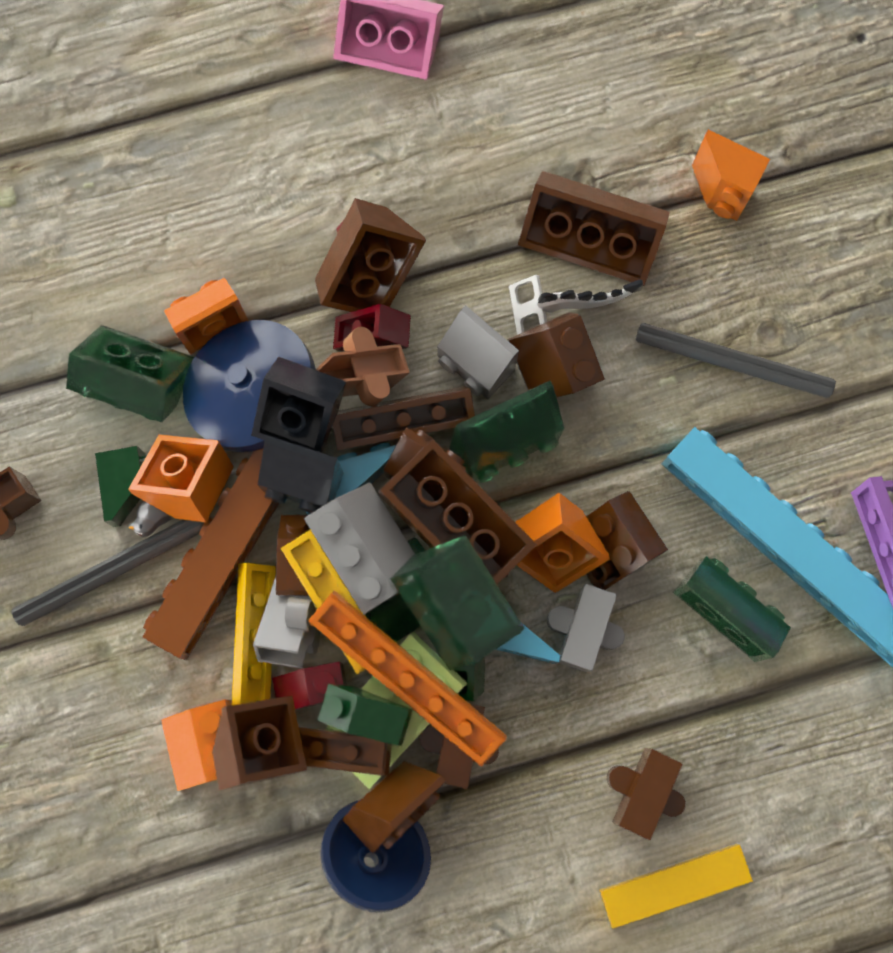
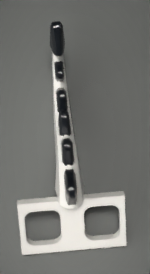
(562, 300)

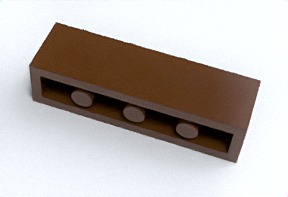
(390, 418)

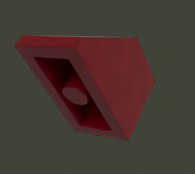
(385, 323)
(309, 684)

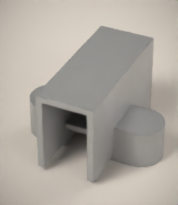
(586, 628)
(285, 632)

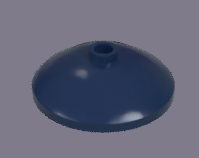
(392, 881)

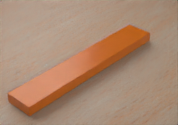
(407, 678)

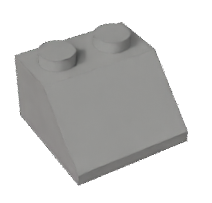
(477, 354)

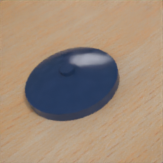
(228, 377)

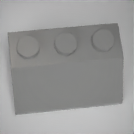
(361, 544)

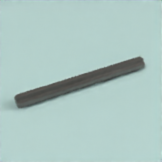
(735, 360)
(105, 571)

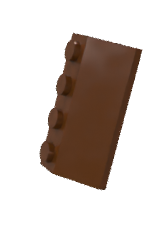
(593, 228)
(446, 503)

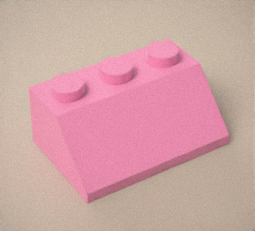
(389, 34)

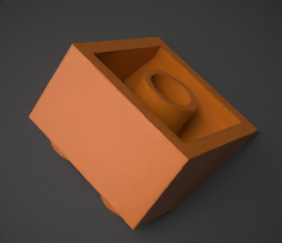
(727, 174)
(205, 314)
(183, 476)
(564, 541)
(191, 742)

